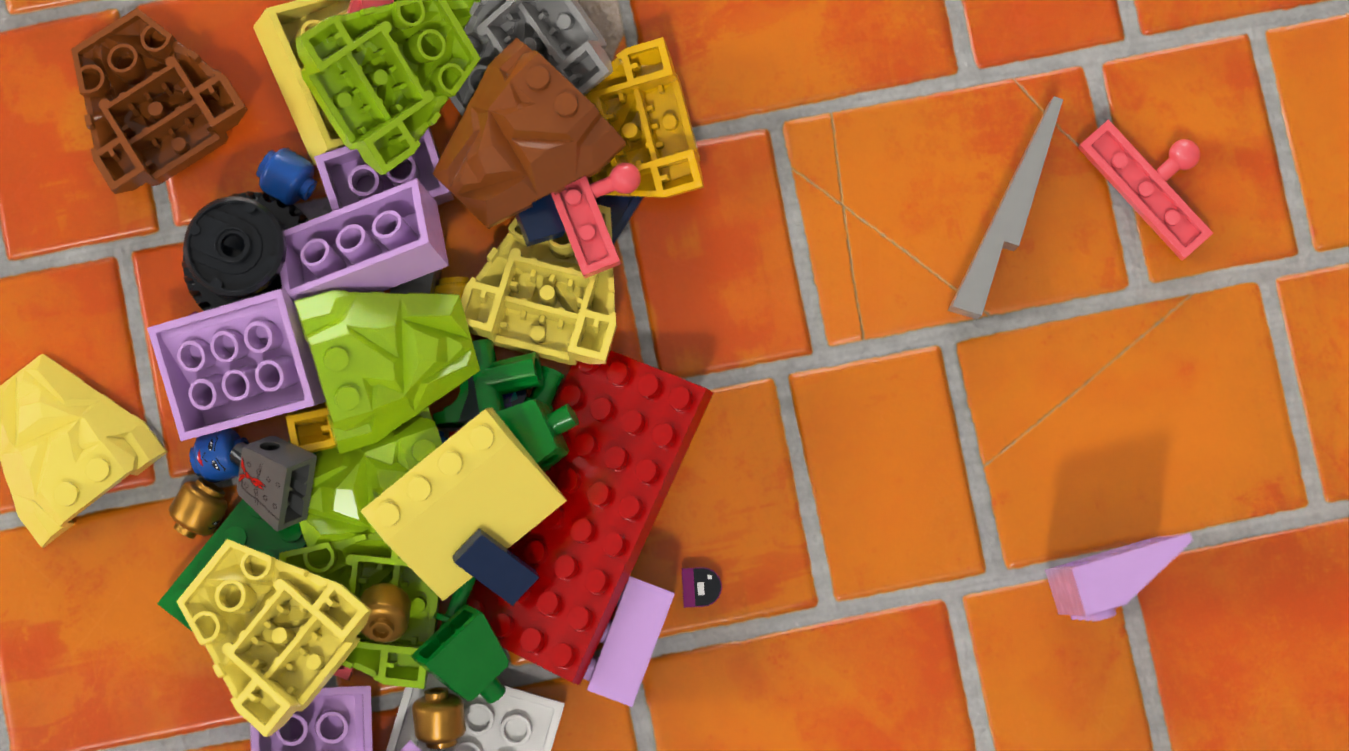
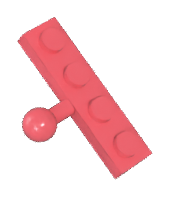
(1147, 188)
(585, 222)

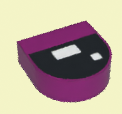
(700, 587)

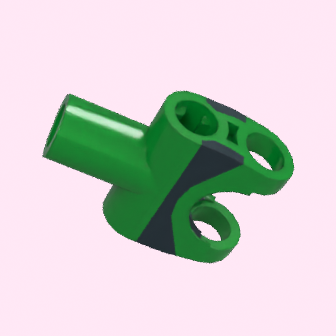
(490, 384)

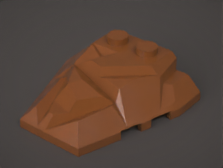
(150, 102)
(523, 138)

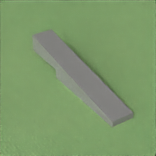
(1008, 221)

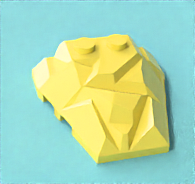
(541, 301)
(65, 446)
(271, 630)

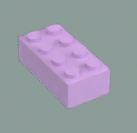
(366, 244)

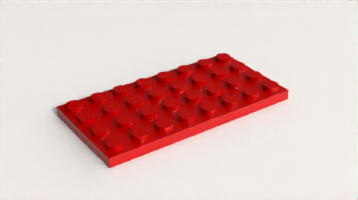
(615, 482)

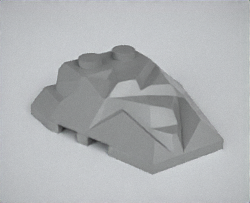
(551, 27)

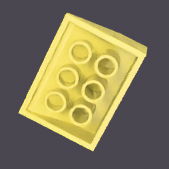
(277, 34)
(466, 484)

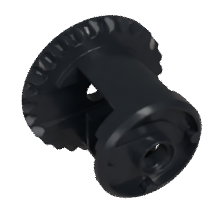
(237, 248)

